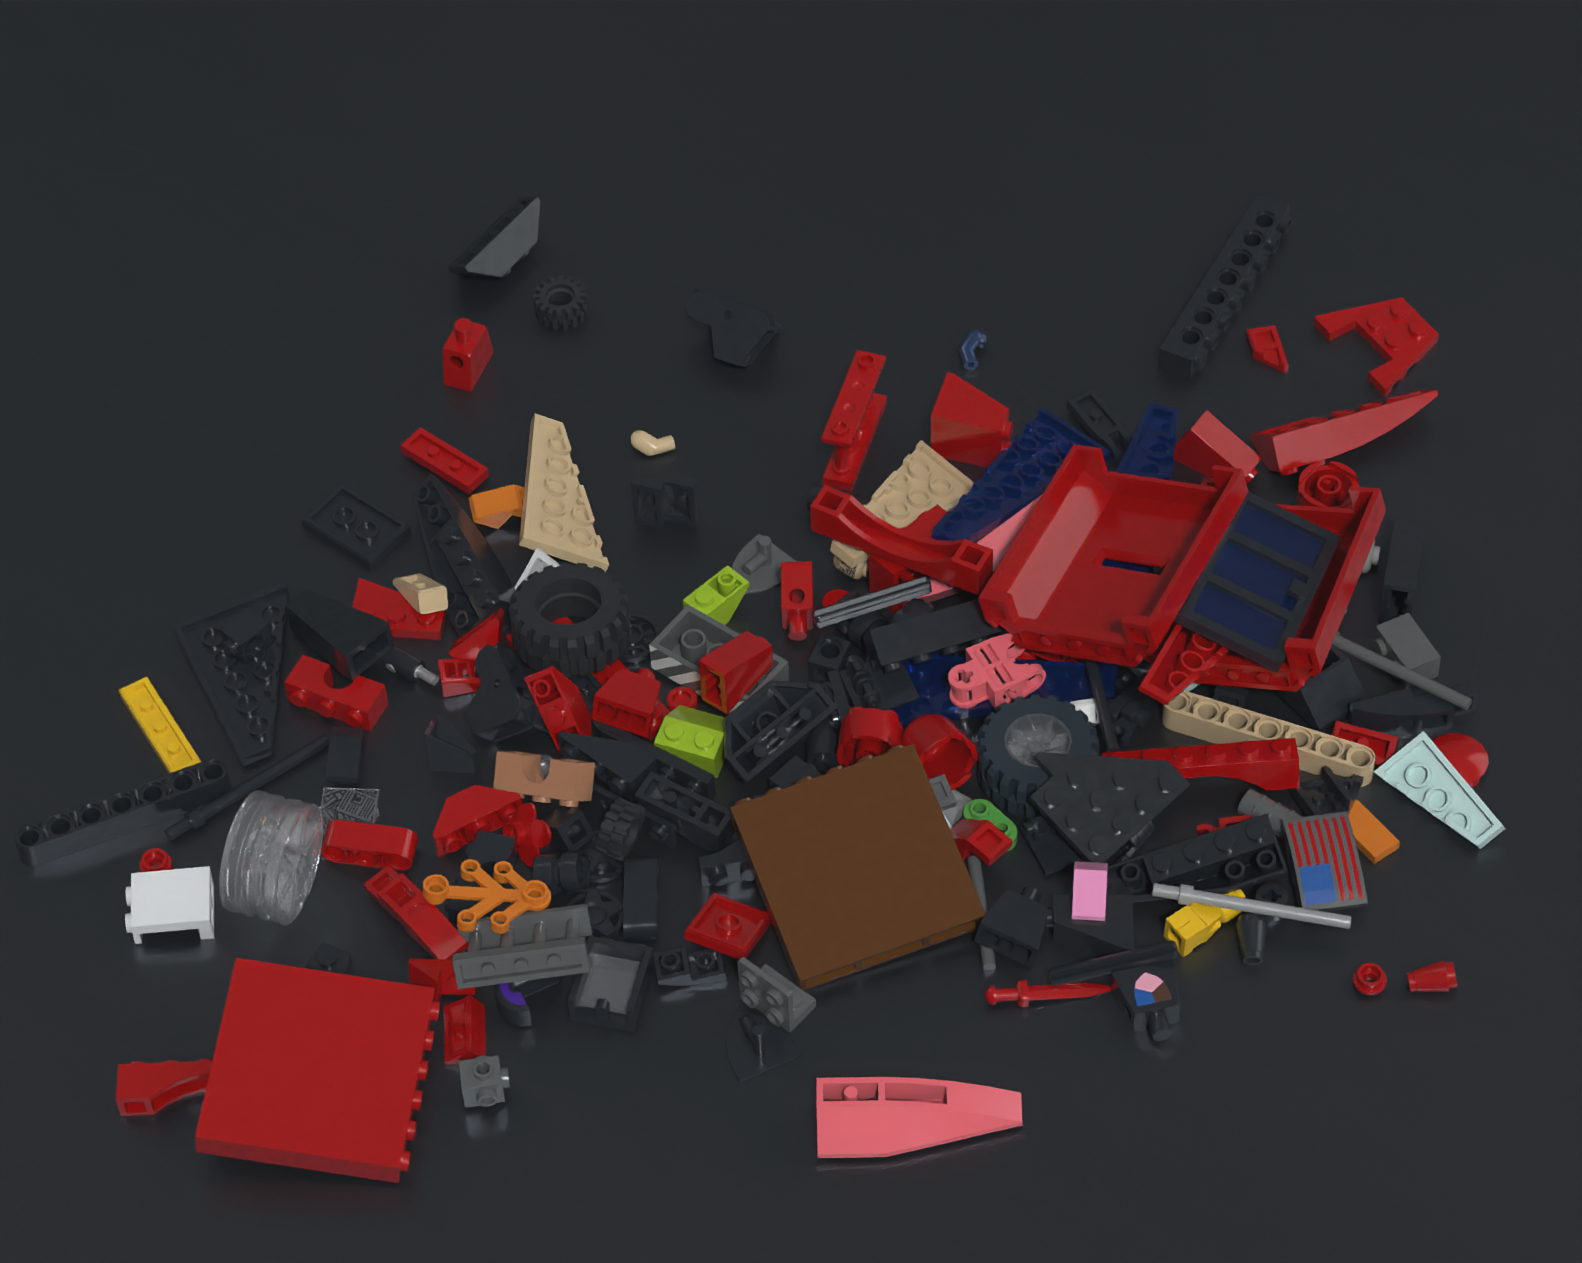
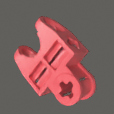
(993, 674)

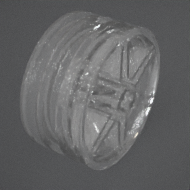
(271, 857)

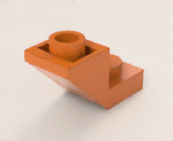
(497, 505)

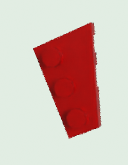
(400, 614)

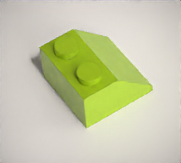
(694, 738)

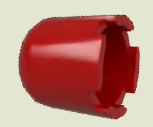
(941, 748)

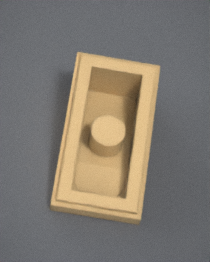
(422, 593)

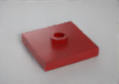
(728, 926)

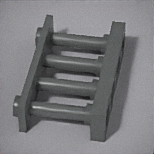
(529, 961)

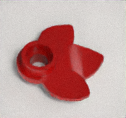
(529, 833)

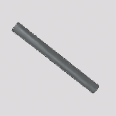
(976, 876)

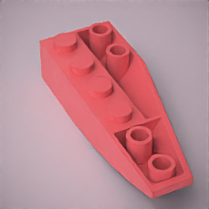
(906, 1114)

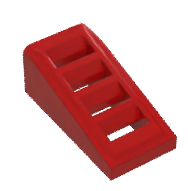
(458, 685)

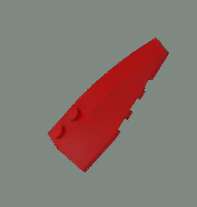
(1321, 438)
(1180, 664)

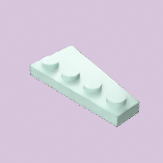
(1435, 785)

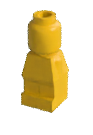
(1197, 924)

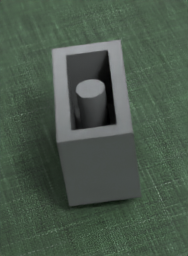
(1408, 646)

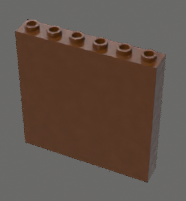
(856, 866)

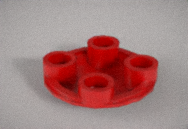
(1465, 755)

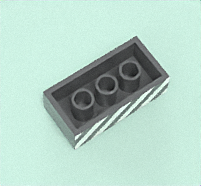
(690, 638)

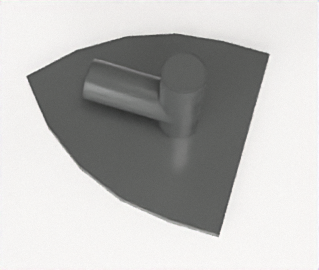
(761, 563)

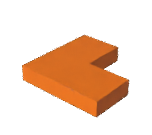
(1370, 834)

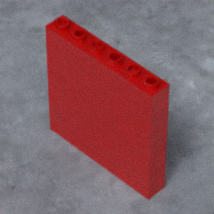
(317, 1070)

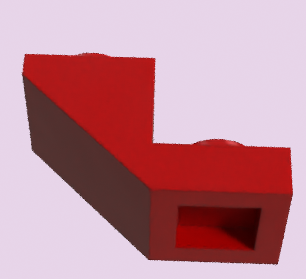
(981, 839)

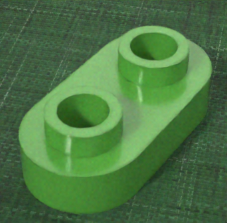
(992, 814)

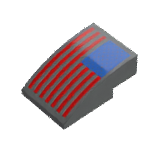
(1324, 862)

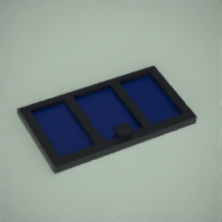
(1259, 581)

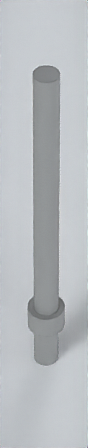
(1186, 895)

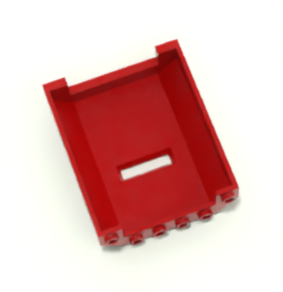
(1053, 579)
(1321, 622)

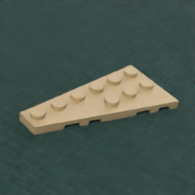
(912, 489)
(554, 503)

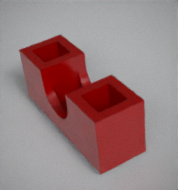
(356, 705)

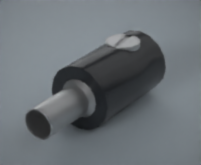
(408, 666)

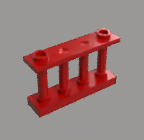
(854, 420)

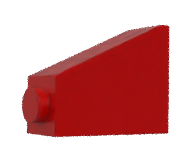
(1212, 444)
(734, 670)

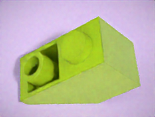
(719, 595)

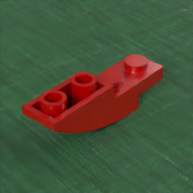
(419, 918)

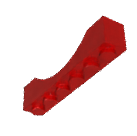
(953, 562)
(1263, 762)
(152, 1086)

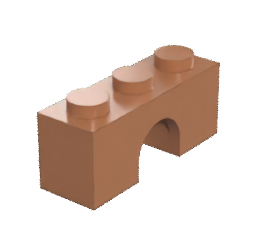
(567, 778)

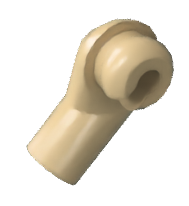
(650, 445)

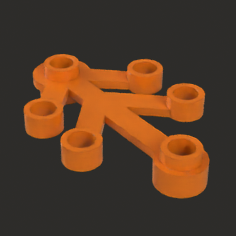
(527, 895)

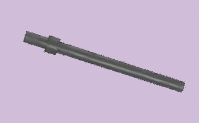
(1402, 672)

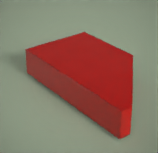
(1267, 347)

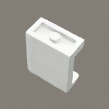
(171, 902)

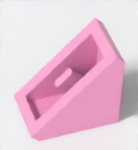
(1089, 891)

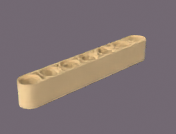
(1227, 723)

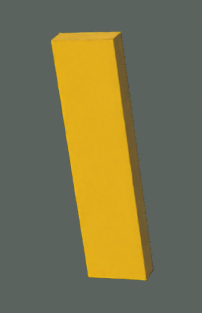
(158, 725)

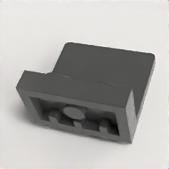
(773, 995)

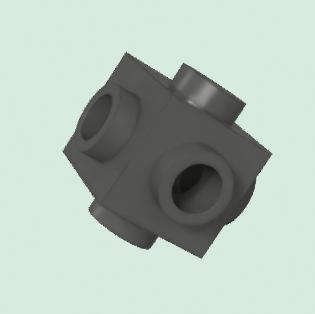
(483, 1081)

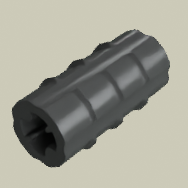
(1258, 804)

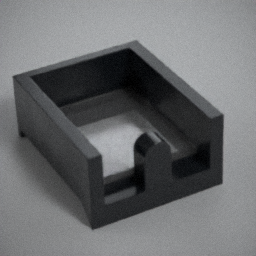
(614, 986)

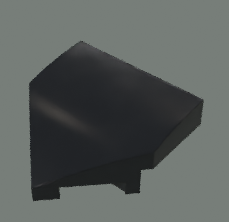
(1327, 793)

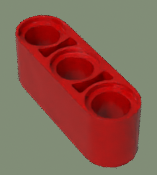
(369, 844)

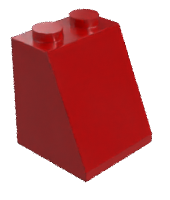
(969, 424)

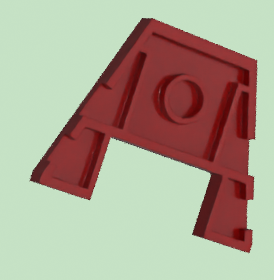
(1391, 330)

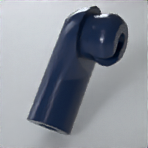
(966, 349)

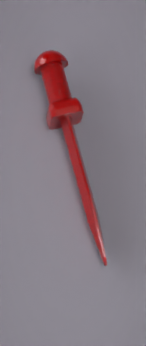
(1023, 993)

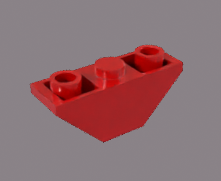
(559, 703)
(472, 811)

